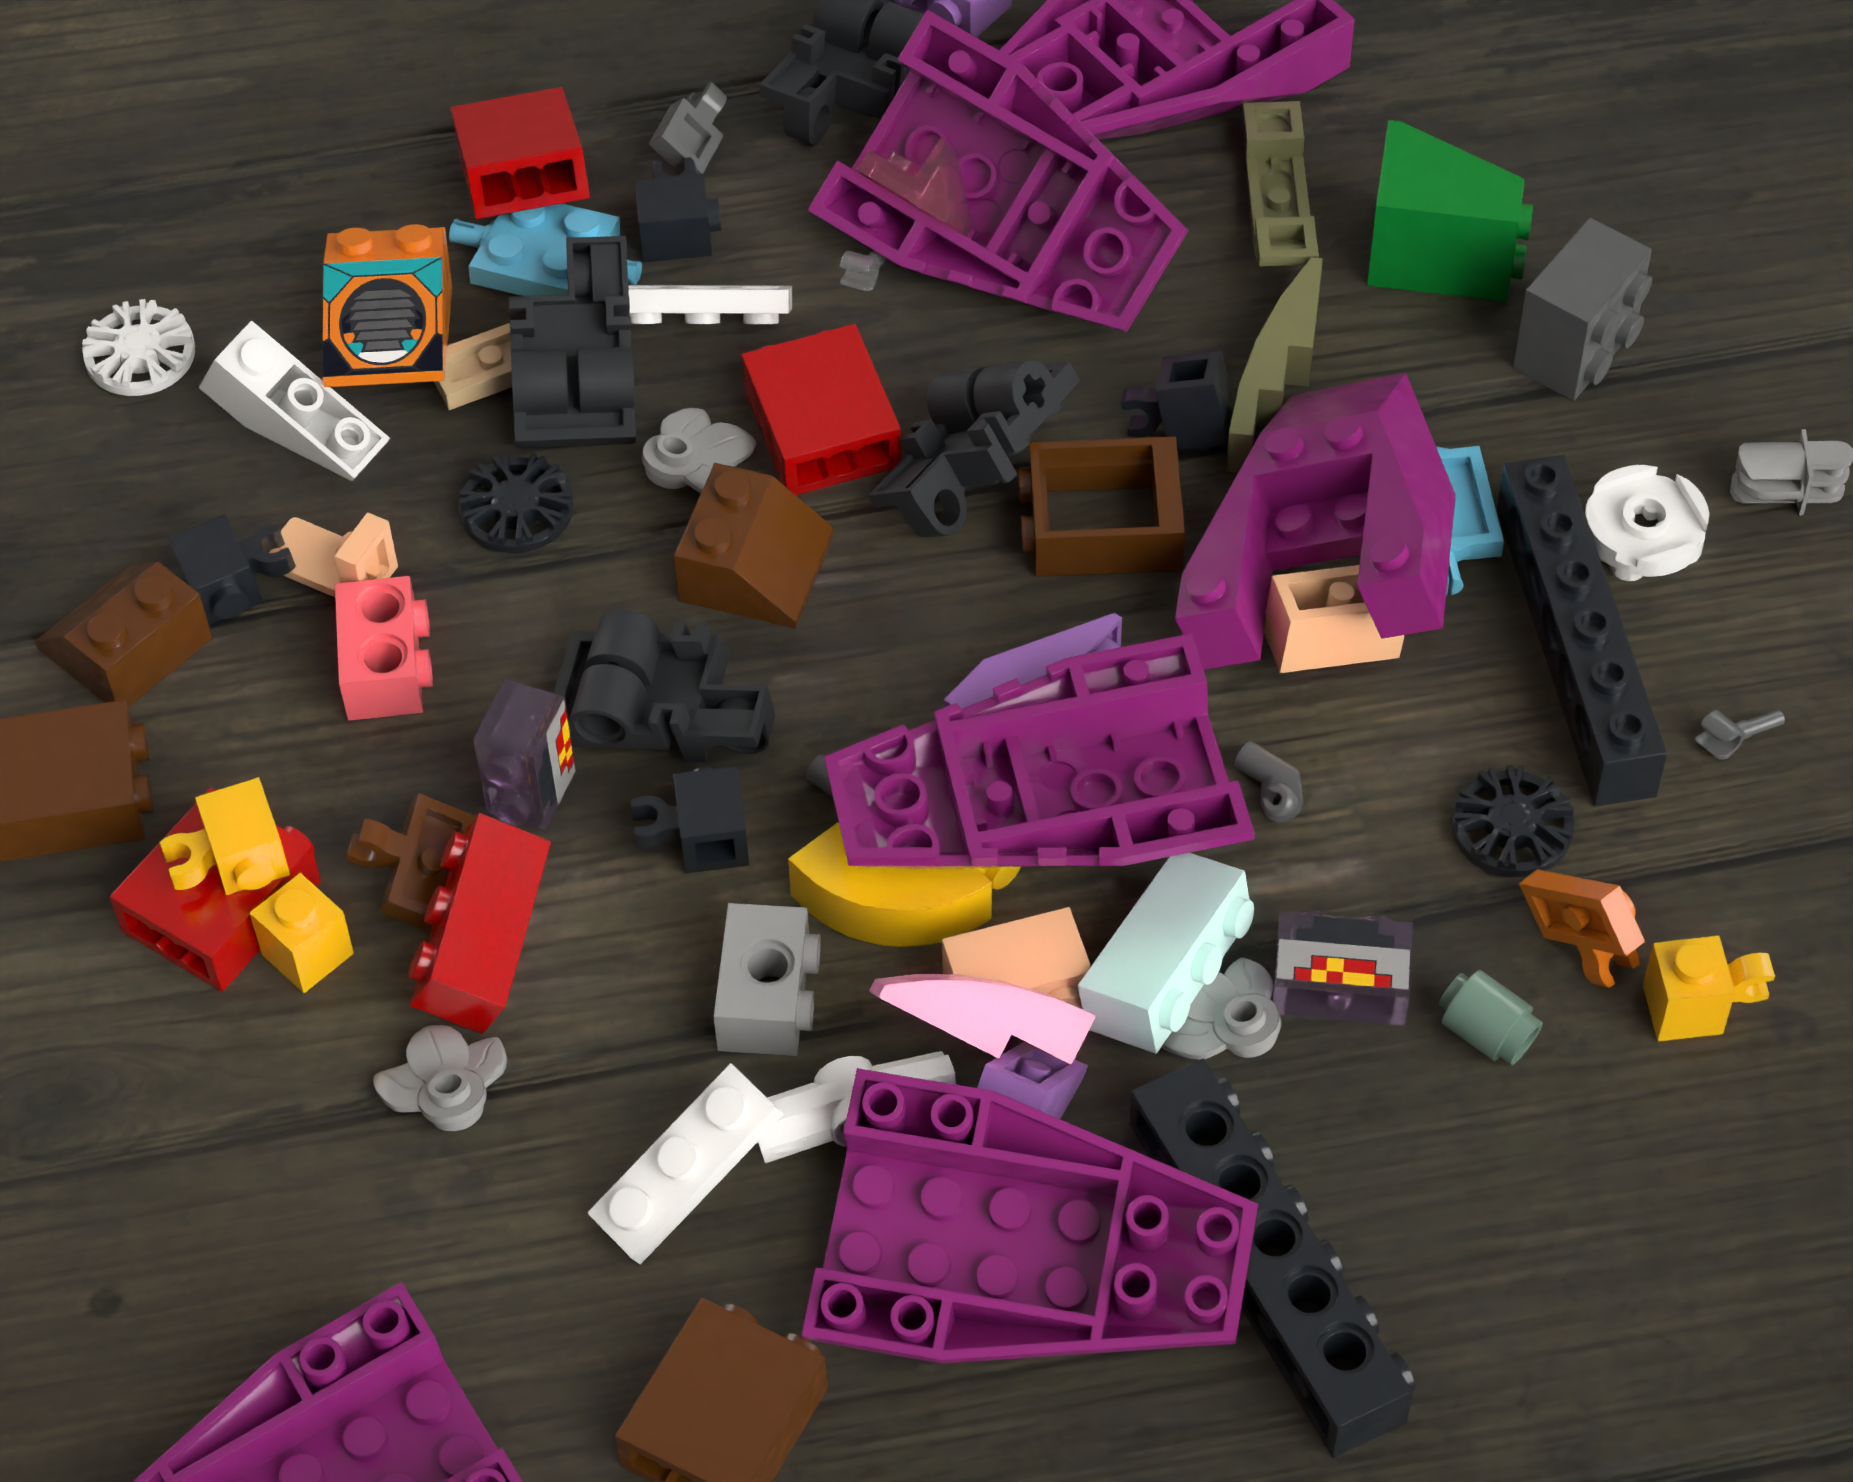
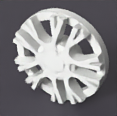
(138, 348)

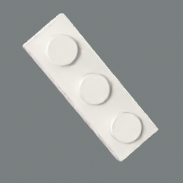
(705, 302)
(685, 1163)

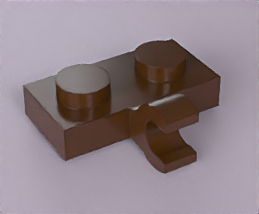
(411, 855)

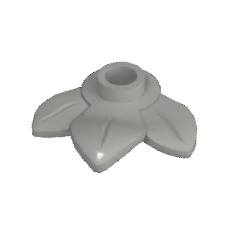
(690, 447)
(1231, 1015)
(443, 1077)

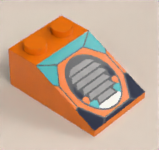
(385, 306)

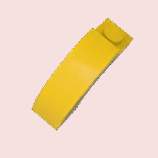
(891, 903)

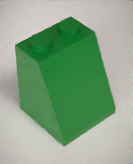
(1446, 220)

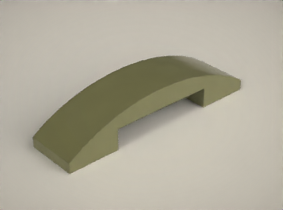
(1277, 184)

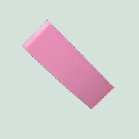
(989, 1011)

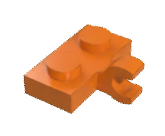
(1588, 915)

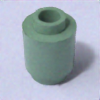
(1489, 1017)

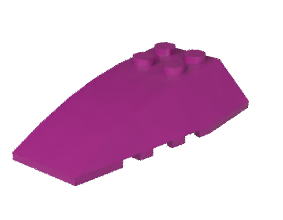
(1044, 196)
(1069, 770)

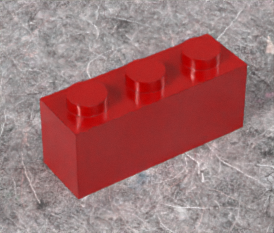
(478, 923)

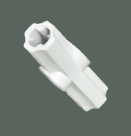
(820, 1109)

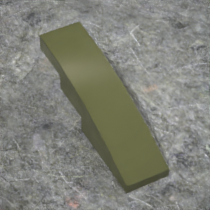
(1277, 358)

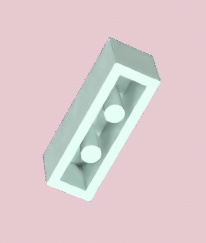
(1166, 950)

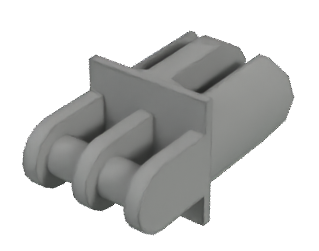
(1791, 472)

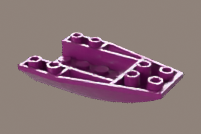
(1017, 1235)
(345, 1406)

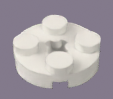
(1641, 550)

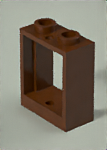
(1101, 466)

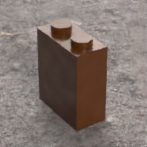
(72, 780)
(723, 1401)

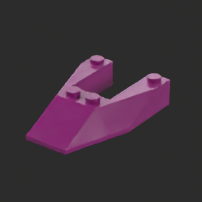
(1168, 63)
(1325, 483)

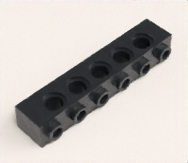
(1580, 632)
(1340, 1404)

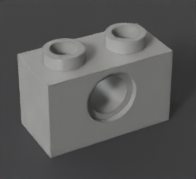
(758, 945)

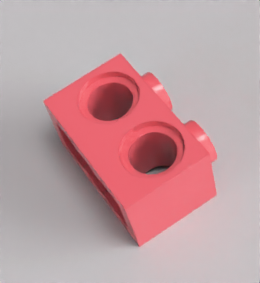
(380, 648)

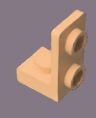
(329, 559)

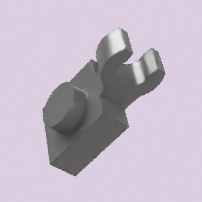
(689, 129)

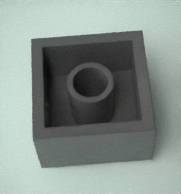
(1583, 309)

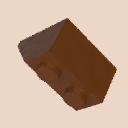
(751, 548)
(129, 633)

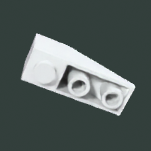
(290, 405)

